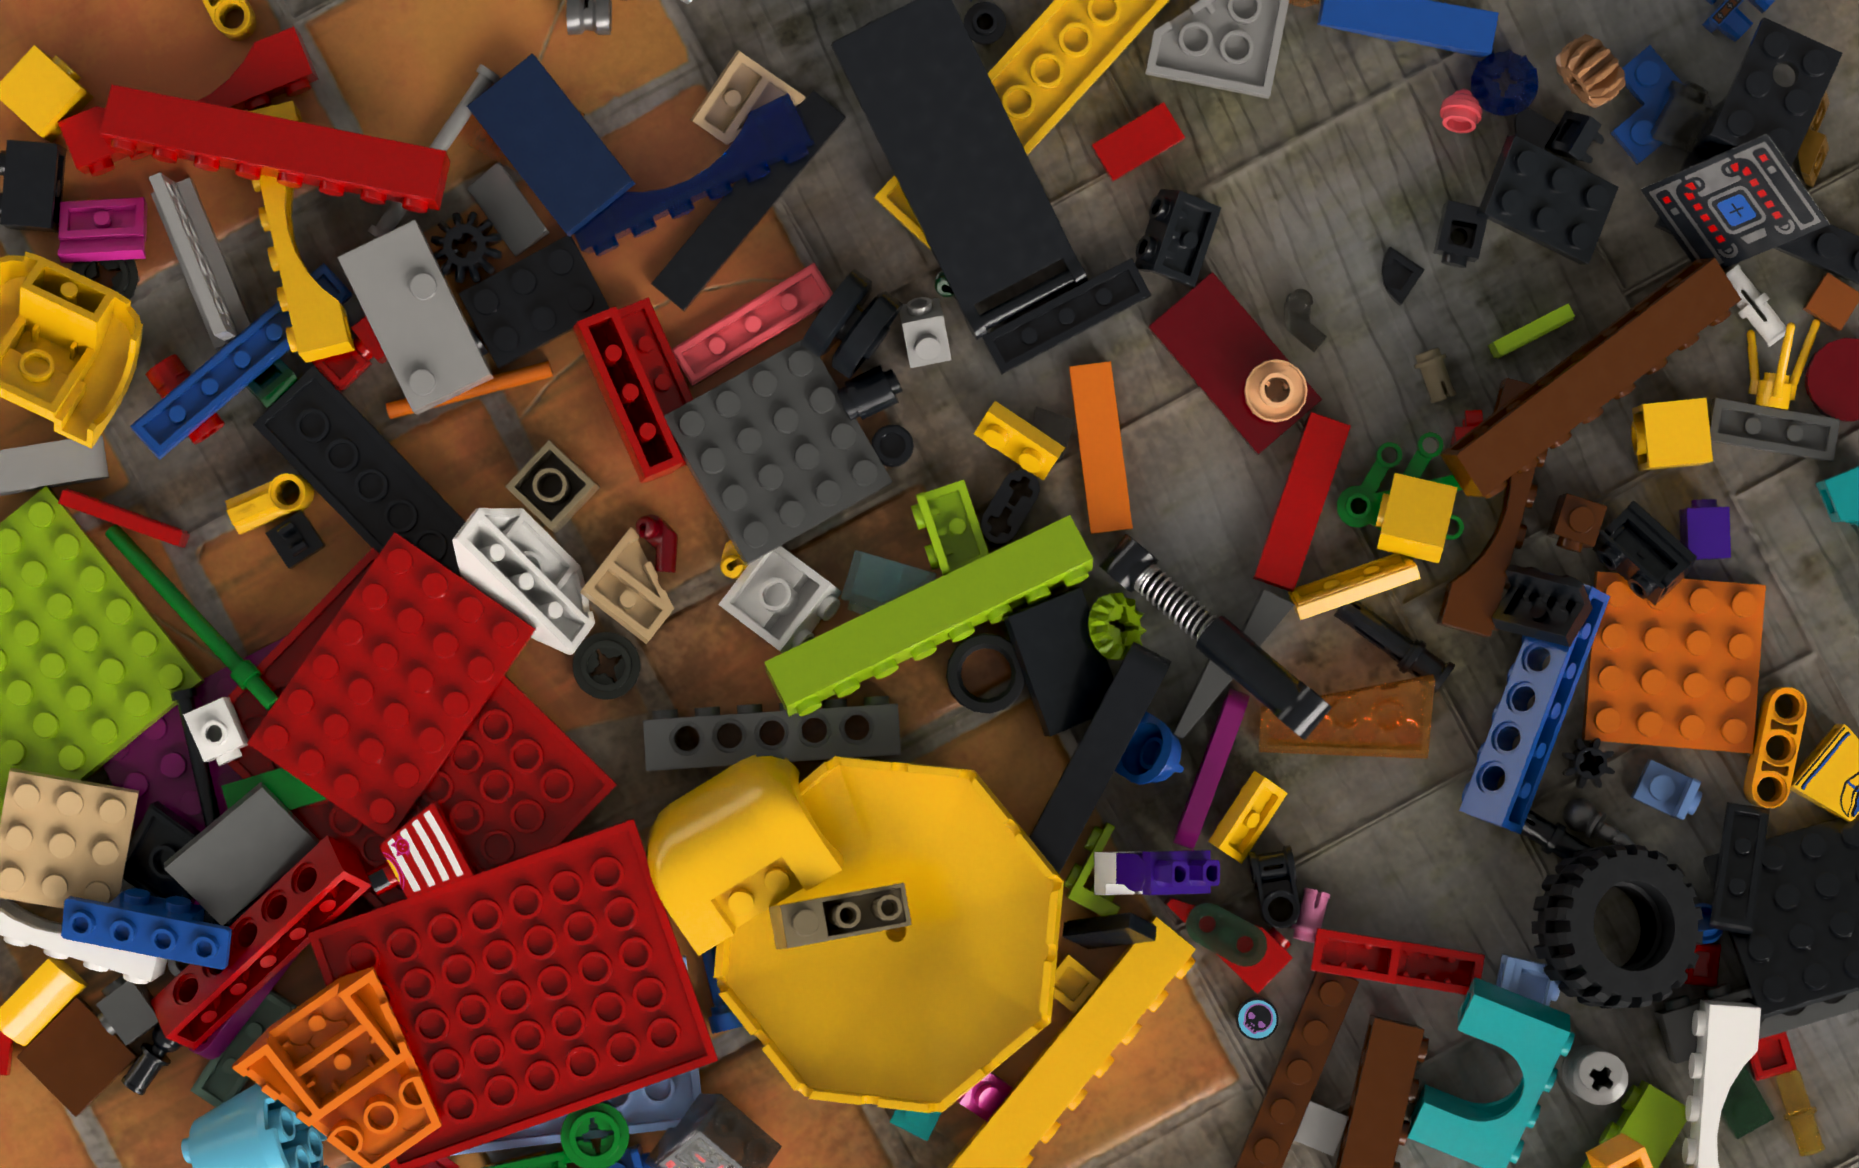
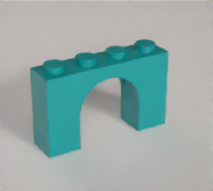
(1492, 1131)

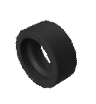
(956, 684)

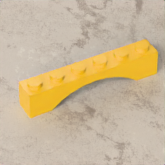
(317, 318)

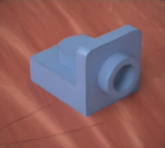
(1667, 790)

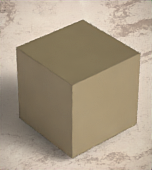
(552, 486)

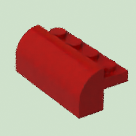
(637, 383)

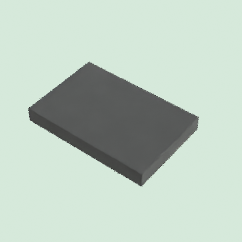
(241, 854)

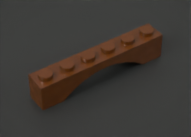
(1477, 591)

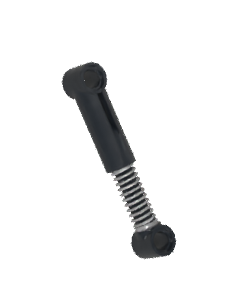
(1219, 639)

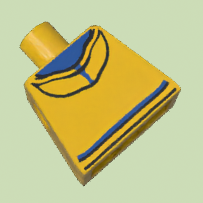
(1832, 774)

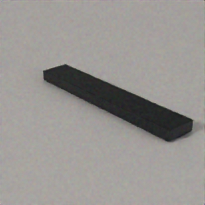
(741, 212)

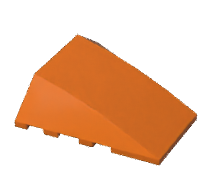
(346, 1071)

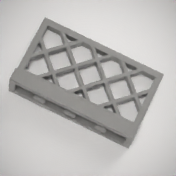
(200, 258)

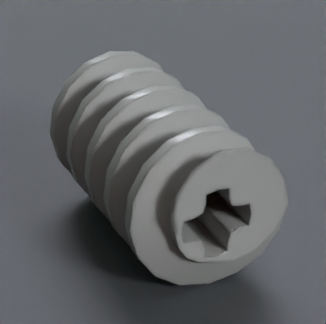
(1607, 1087)

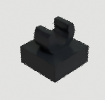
(1574, 136)
(295, 539)

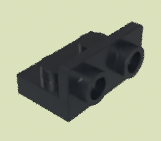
(1177, 236)

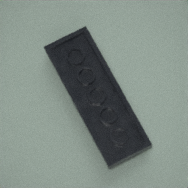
(358, 469)

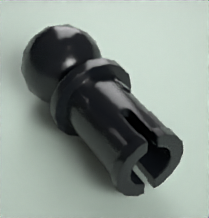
(149, 1062)

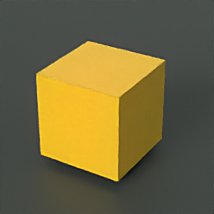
(43, 92)
(1671, 434)
(1415, 517)

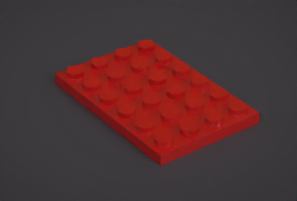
(391, 686)

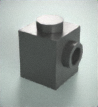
(127, 1010)

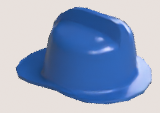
(1151, 753)

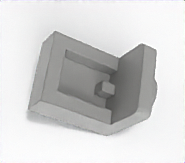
(924, 332)

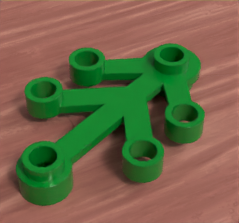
(1375, 476)

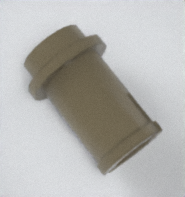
(1435, 374)

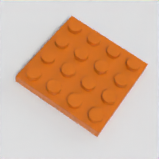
(1677, 667)

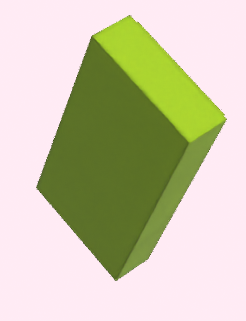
(1531, 331)

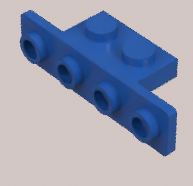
(148, 926)

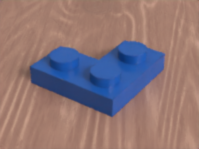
(1648, 82)

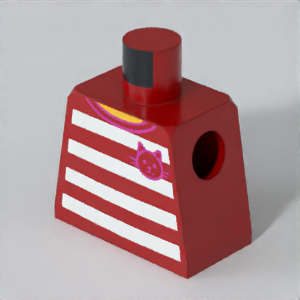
(421, 856)

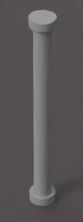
(442, 142)

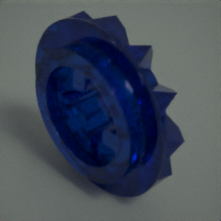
(1517, 96)

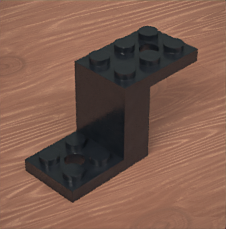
(1760, 105)

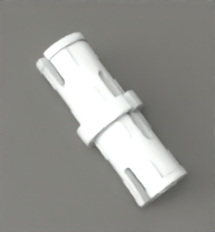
(1773, 328)

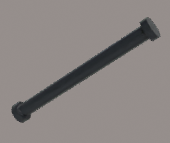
(200, 768)

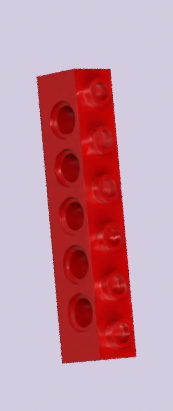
(262, 942)

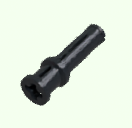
(1409, 654)

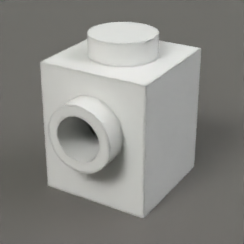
(217, 731)

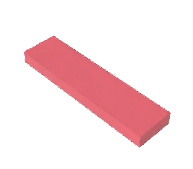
(753, 324)

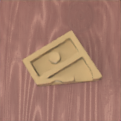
(735, 94)
(630, 589)

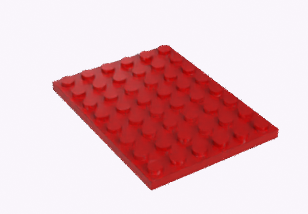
(503, 788)
(530, 987)

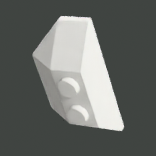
(526, 573)

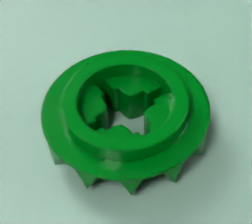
(582, 1151)

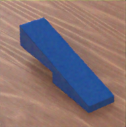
(1415, 21)

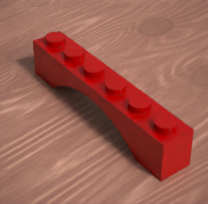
(269, 70)

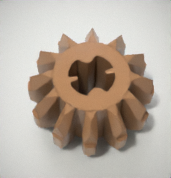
(1590, 71)

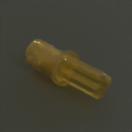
(1800, 1113)

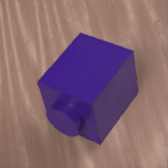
(1706, 529)

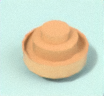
(1275, 390)

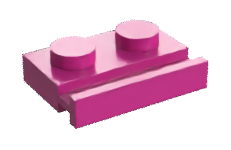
(102, 230)

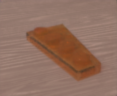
(1364, 721)

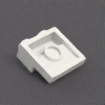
(781, 599)

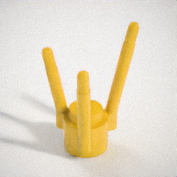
(1777, 388)

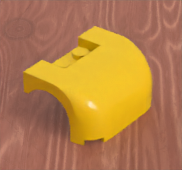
(65, 345)
(736, 849)

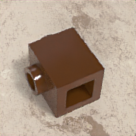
(1576, 522)

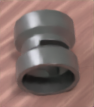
(589, 15)

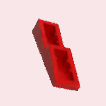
(1301, 501)
(1395, 961)

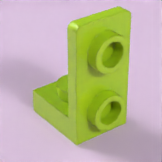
(1079, 874)

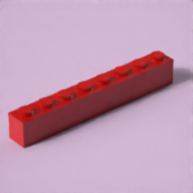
(275, 148)

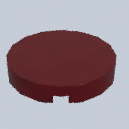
(1834, 379)

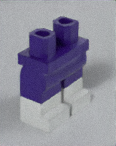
(1155, 872)

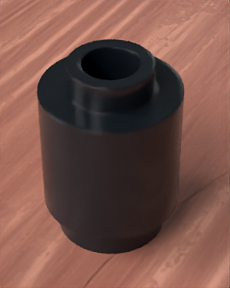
(870, 392)

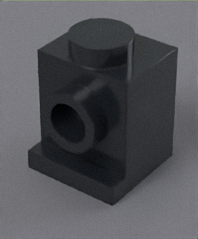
(1463, 218)

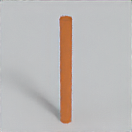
(499, 382)

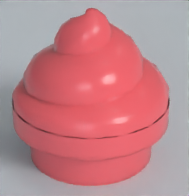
(1461, 112)

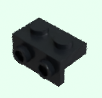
(1543, 605)

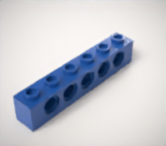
(1537, 726)

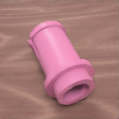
(1311, 915)

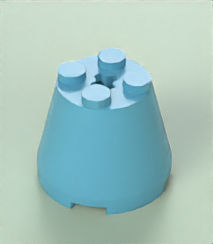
(252, 1134)

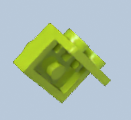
(951, 527)

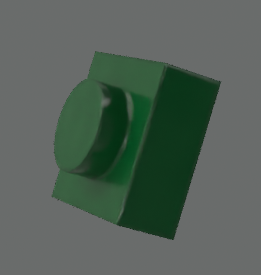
(272, 383)

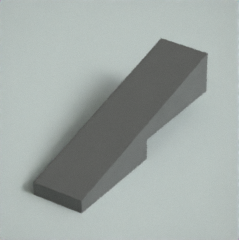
(1261, 621)

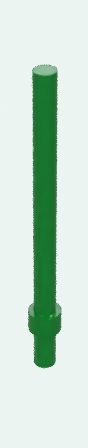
(242, 672)

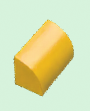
(39, 1000)

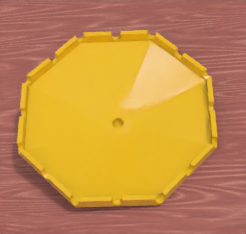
(917, 1007)

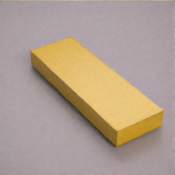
(1353, 585)

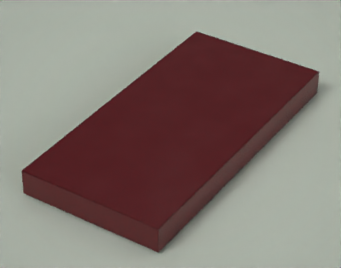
(1218, 350)

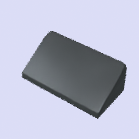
(508, 209)

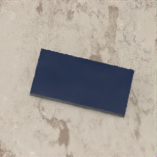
(551, 145)

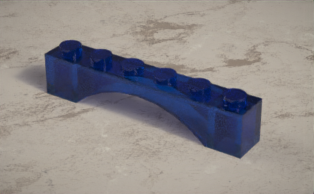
(768, 136)

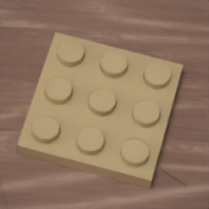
(63, 838)

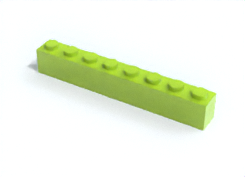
(929, 617)

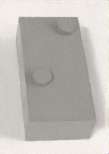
(415, 317)

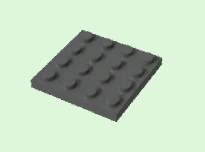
(776, 451)

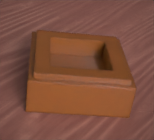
(1832, 302)

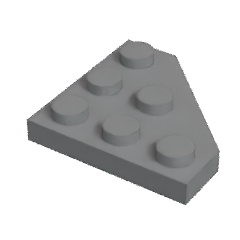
(1221, 45)

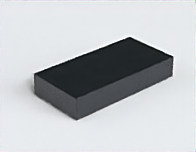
(1109, 931)

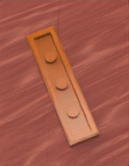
(1100, 447)

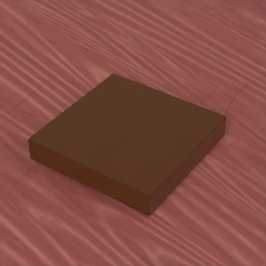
(77, 1056)

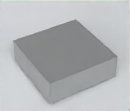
(1321, 1128)

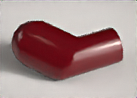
(662, 538)

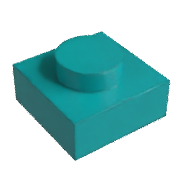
(916, 1123)

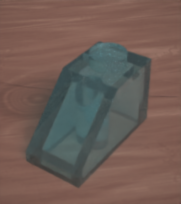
(878, 580)

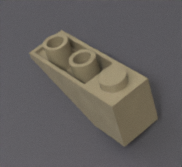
(840, 916)

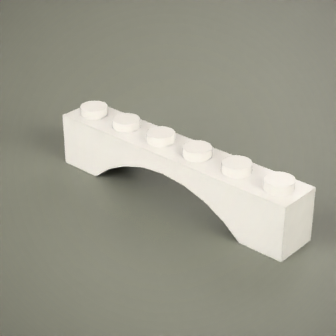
(26, 928)
(1725, 1043)

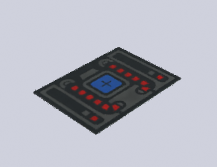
(1736, 204)

